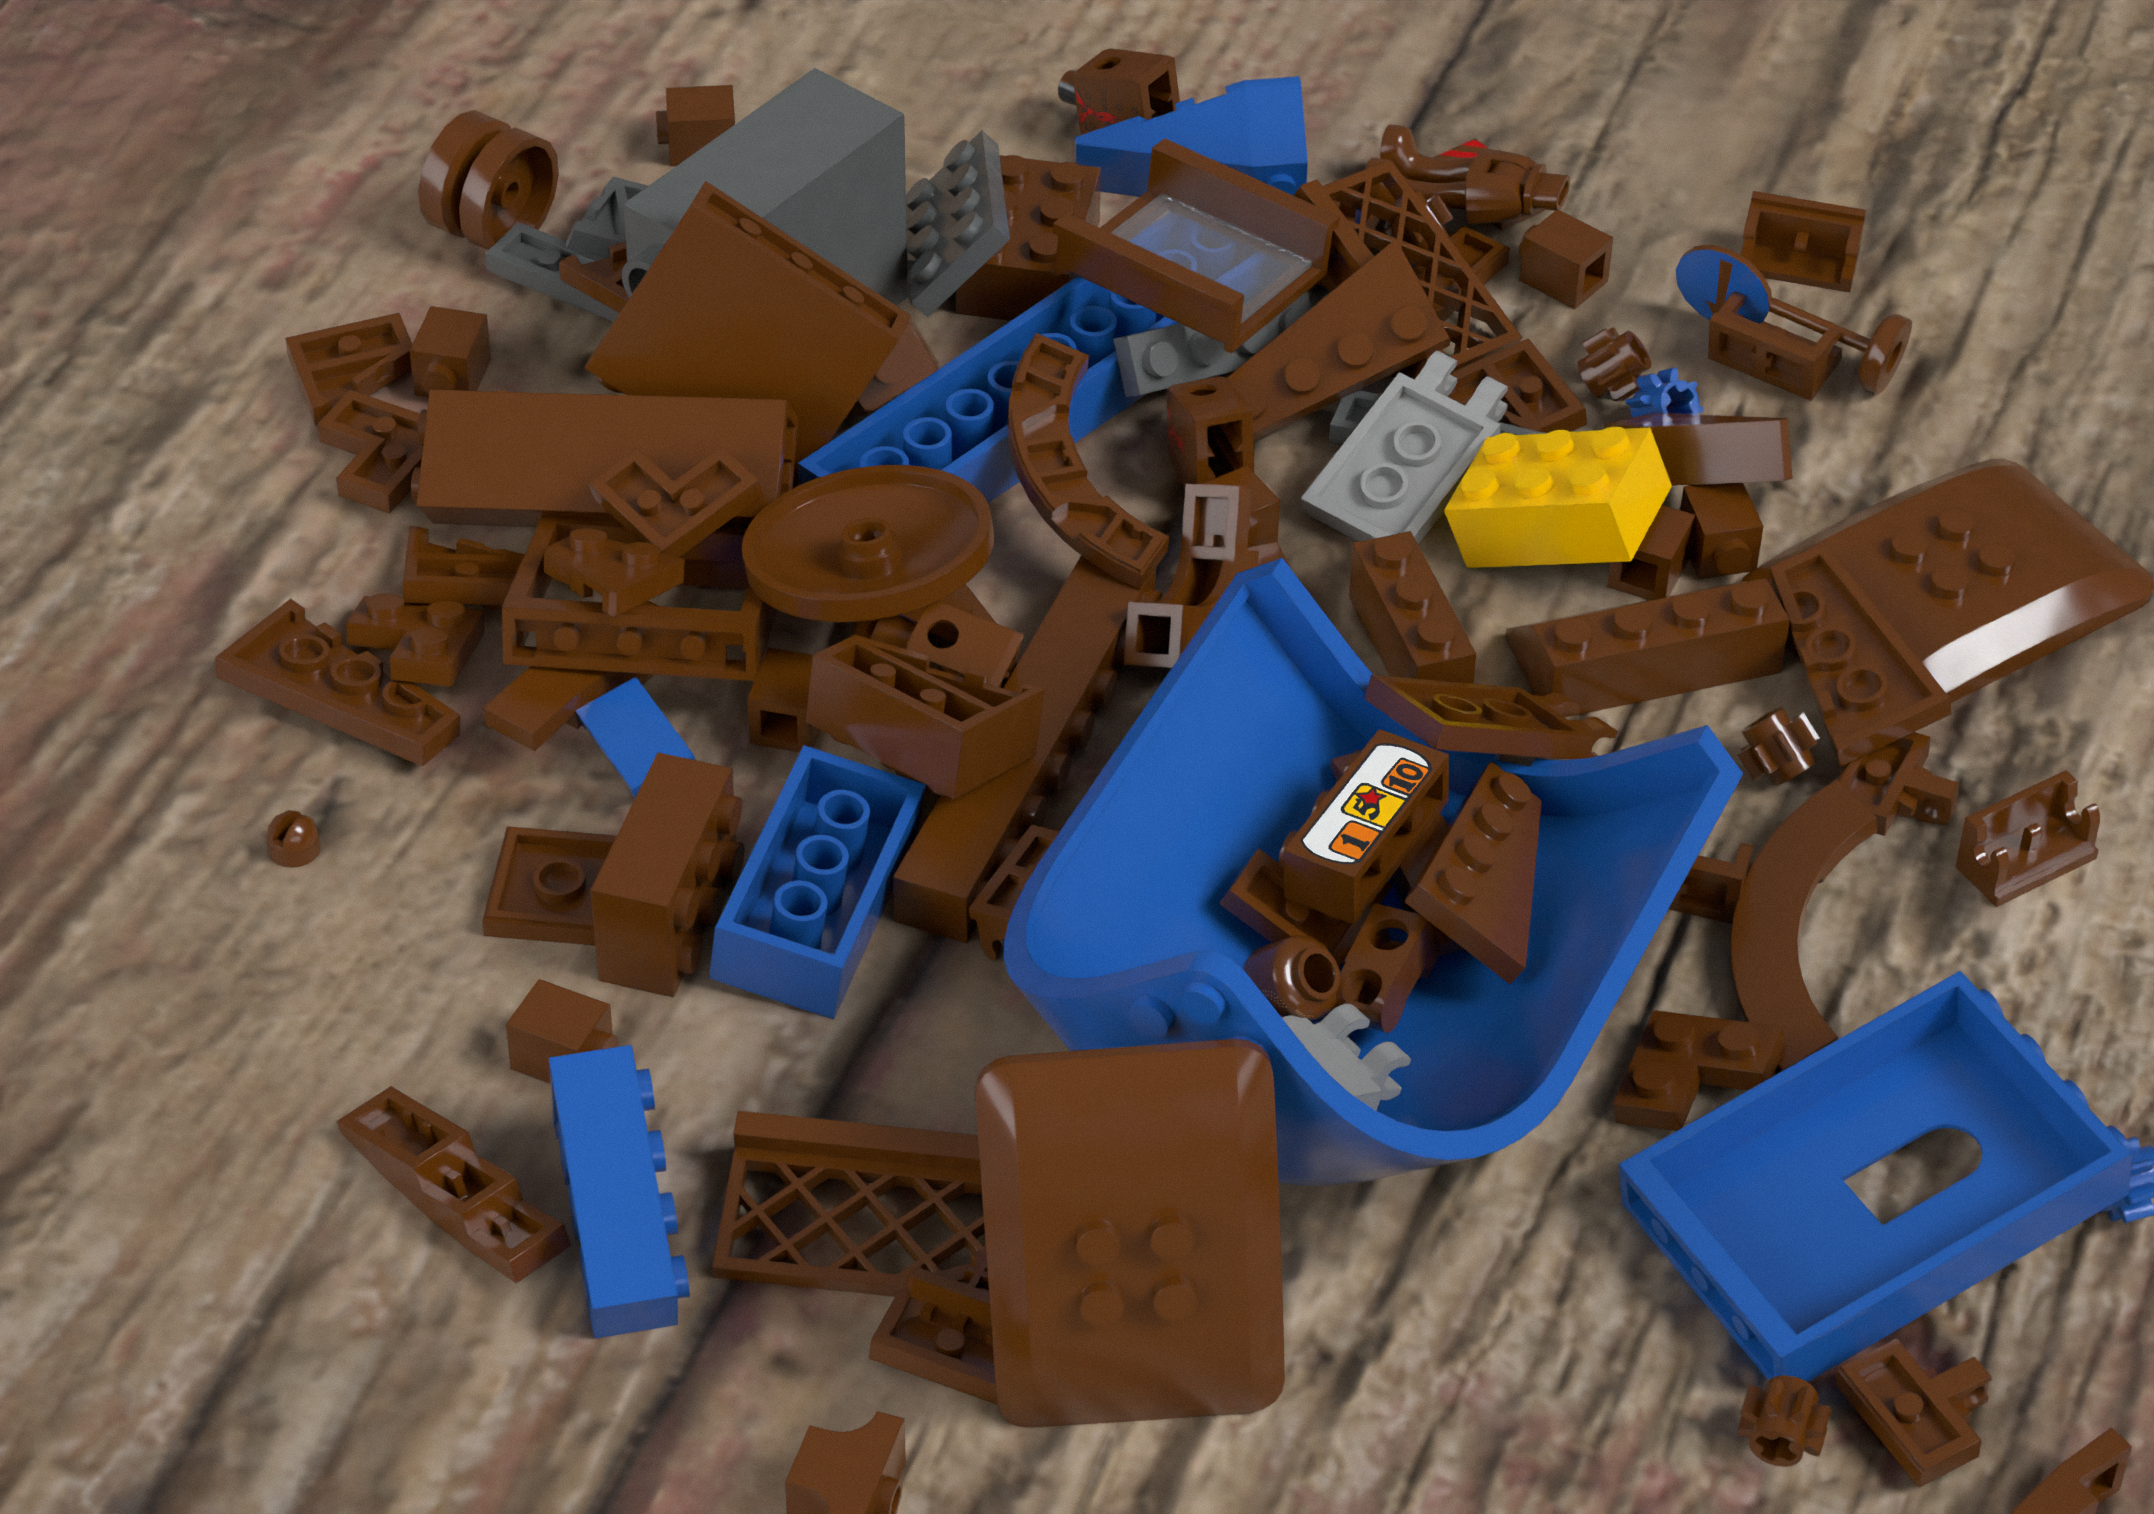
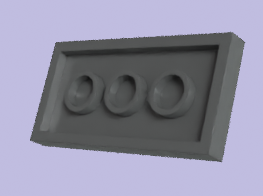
(955, 222)

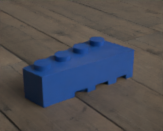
(614, 1191)

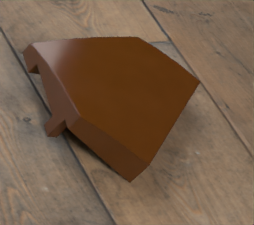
(942, 1329)

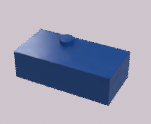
(816, 882)

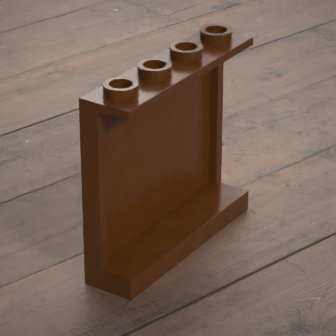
(749, 317)

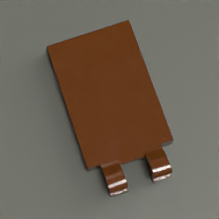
(1487, 718)

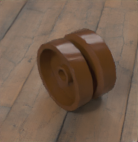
(487, 179)

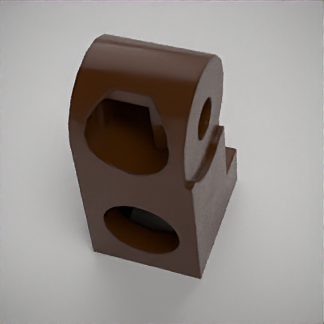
(1383, 971)

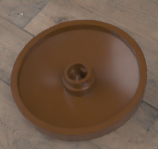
(868, 543)

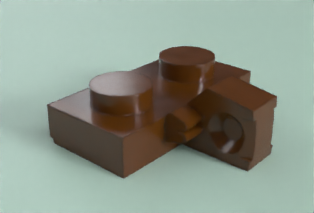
(1896, 783)
(1916, 1410)

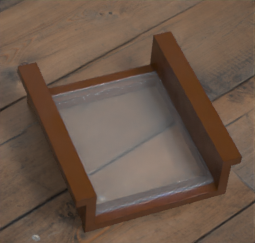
(1203, 246)

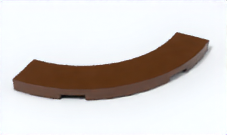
(1056, 475)
(1774, 911)

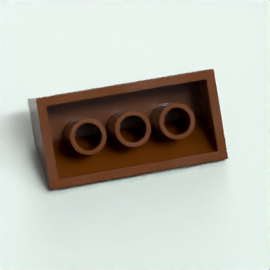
(1655, 646)

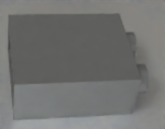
(810, 163)

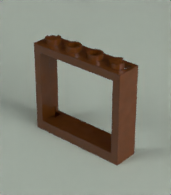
(646, 637)

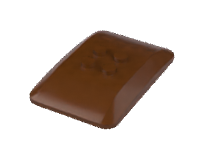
(1982, 572)
(1132, 1232)

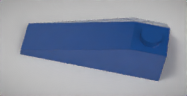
(1249, 129)

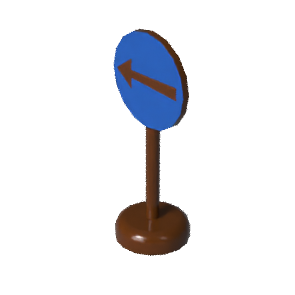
(1713, 273)

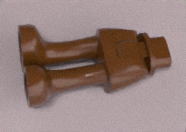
(1489, 186)

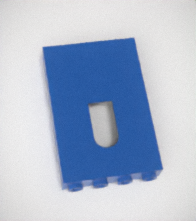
(1786, 1250)

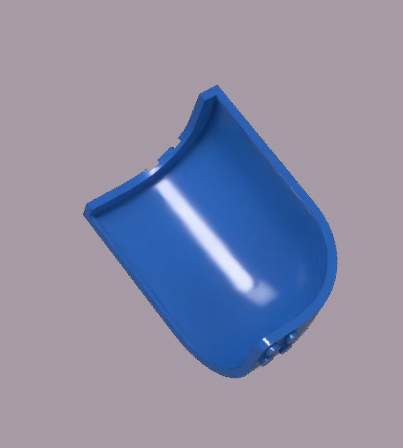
(1228, 757)

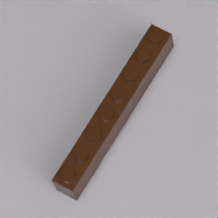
(969, 837)

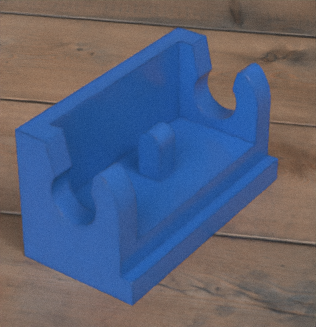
(631, 731)

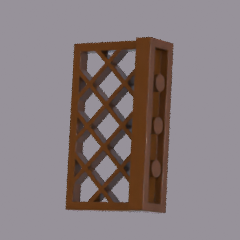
(1350, 253)
(854, 1154)

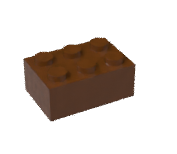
(1025, 266)
(666, 875)

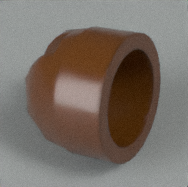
(300, 841)

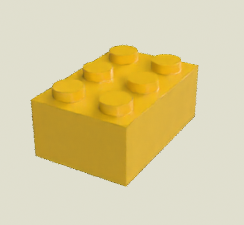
(1558, 498)

